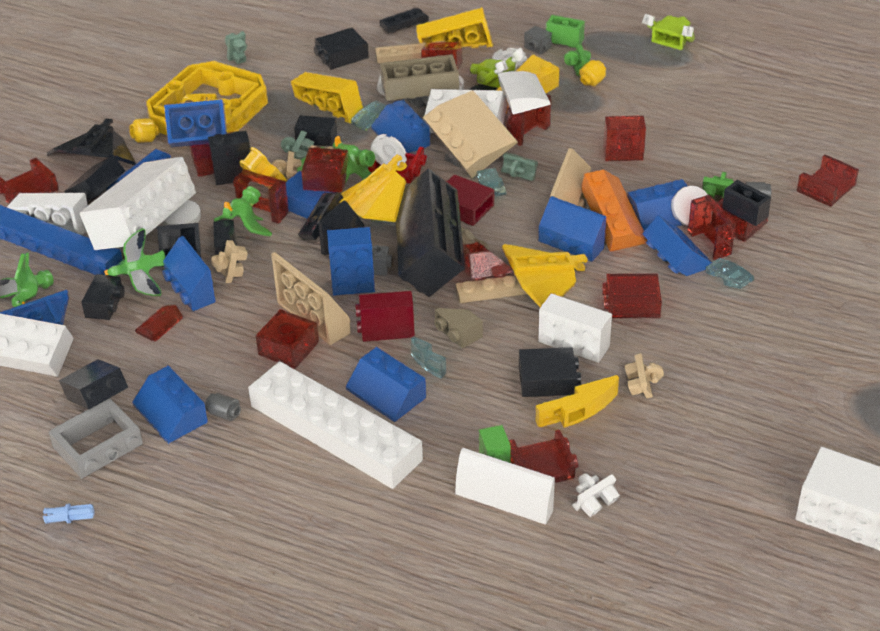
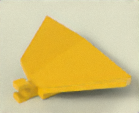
(379, 194)
(544, 272)

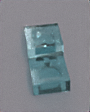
(368, 115)
(490, 178)
(732, 274)
(428, 360)

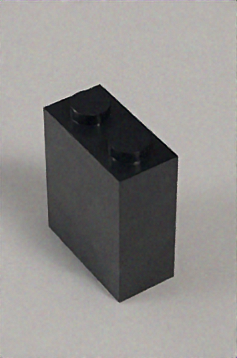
(341, 48)
(226, 154)
(97, 178)
(548, 372)
(93, 384)

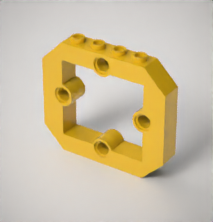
(226, 78)

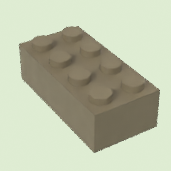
(418, 76)

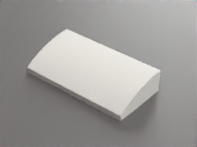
(522, 91)
(505, 486)

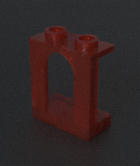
(277, 201)
(699, 223)

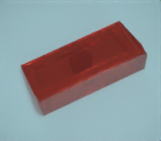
(160, 322)

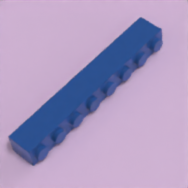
(55, 242)

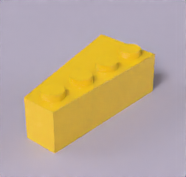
(467, 27)
(545, 71)
(329, 93)

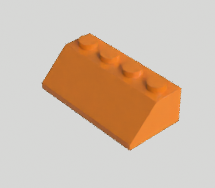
(608, 197)

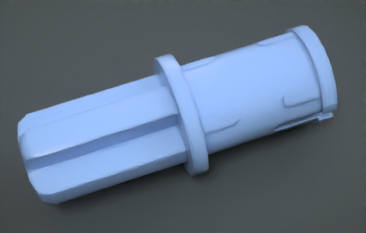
(68, 513)

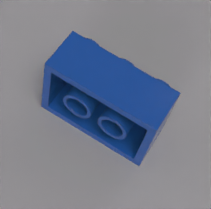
(194, 122)
(351, 261)

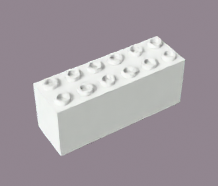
(138, 202)
(842, 497)

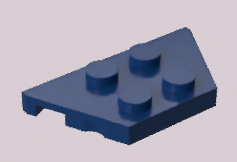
(46, 309)

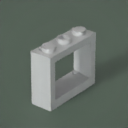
(88, 423)

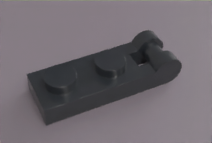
(403, 20)
(326, 203)

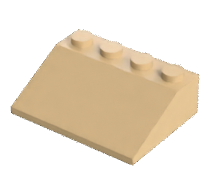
(470, 131)
(309, 301)

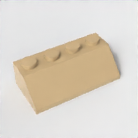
(570, 179)

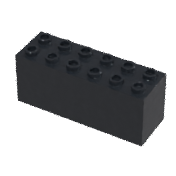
(429, 234)

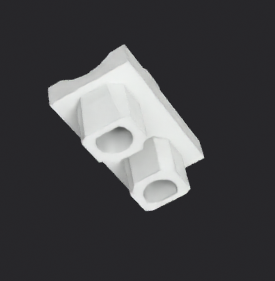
(588, 499)

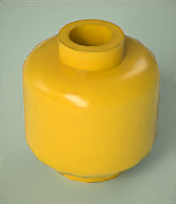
(592, 73)
(143, 130)

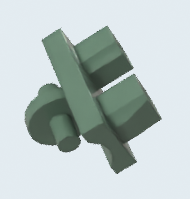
(236, 47)
(299, 147)
(519, 166)

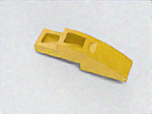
(586, 402)

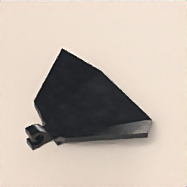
(99, 142)

